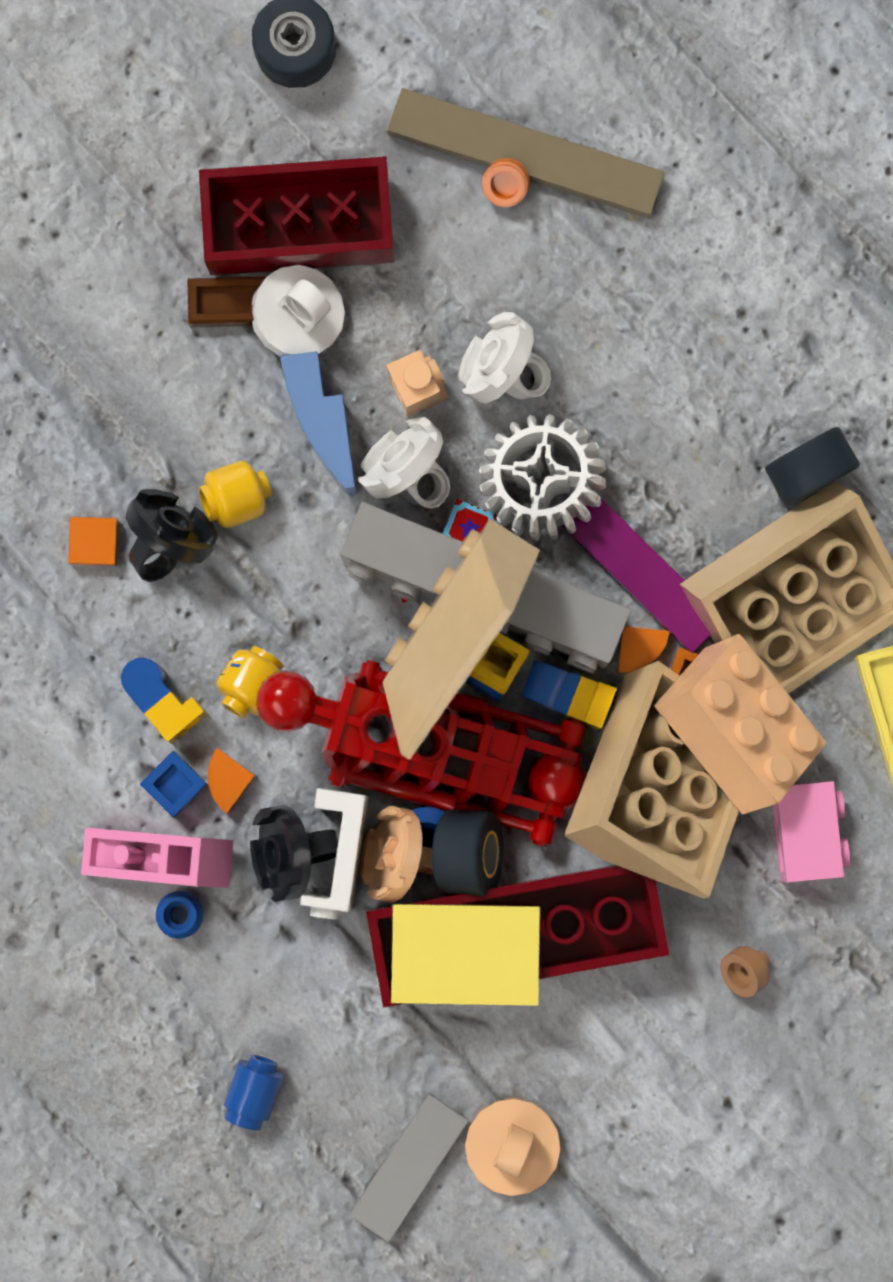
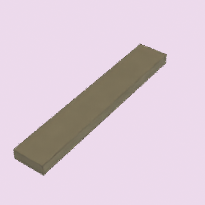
(546, 157)

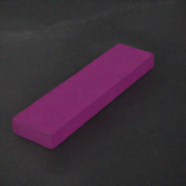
(640, 573)

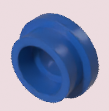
(164, 914)

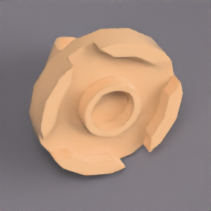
(512, 1146)

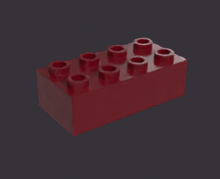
(296, 215)

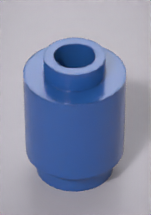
(253, 1092)

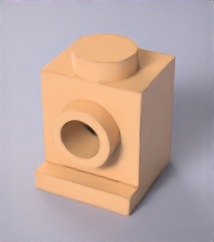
(417, 382)

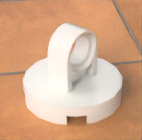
(297, 311)
(498, 360)
(401, 460)

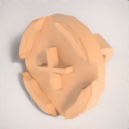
(394, 855)

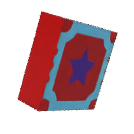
(465, 518)

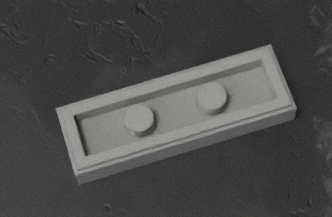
(408, 1167)

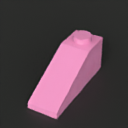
(157, 857)

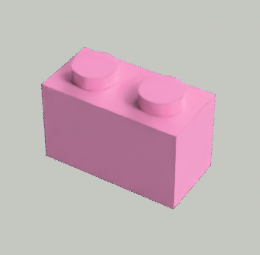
(809, 833)

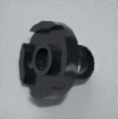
(169, 531)
(286, 852)

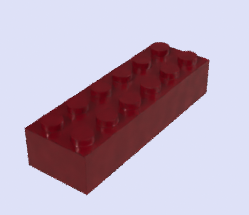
(584, 921)

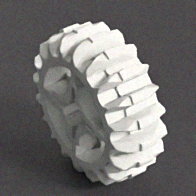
(560, 481)

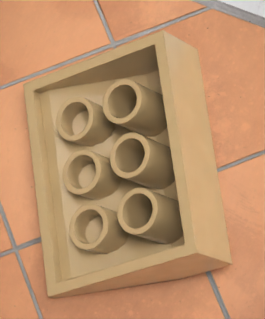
(801, 587)
(454, 630)
(650, 797)

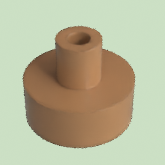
(745, 970)

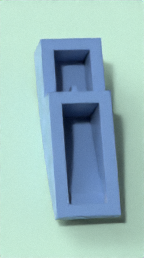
(320, 416)

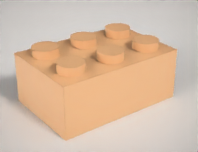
(741, 724)

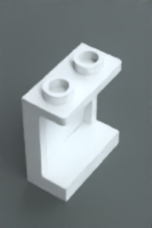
(348, 853)

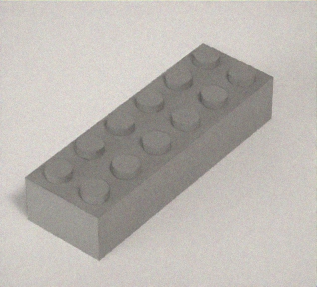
(546, 614)

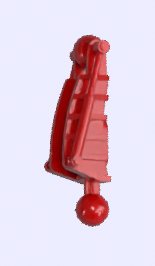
(555, 781)

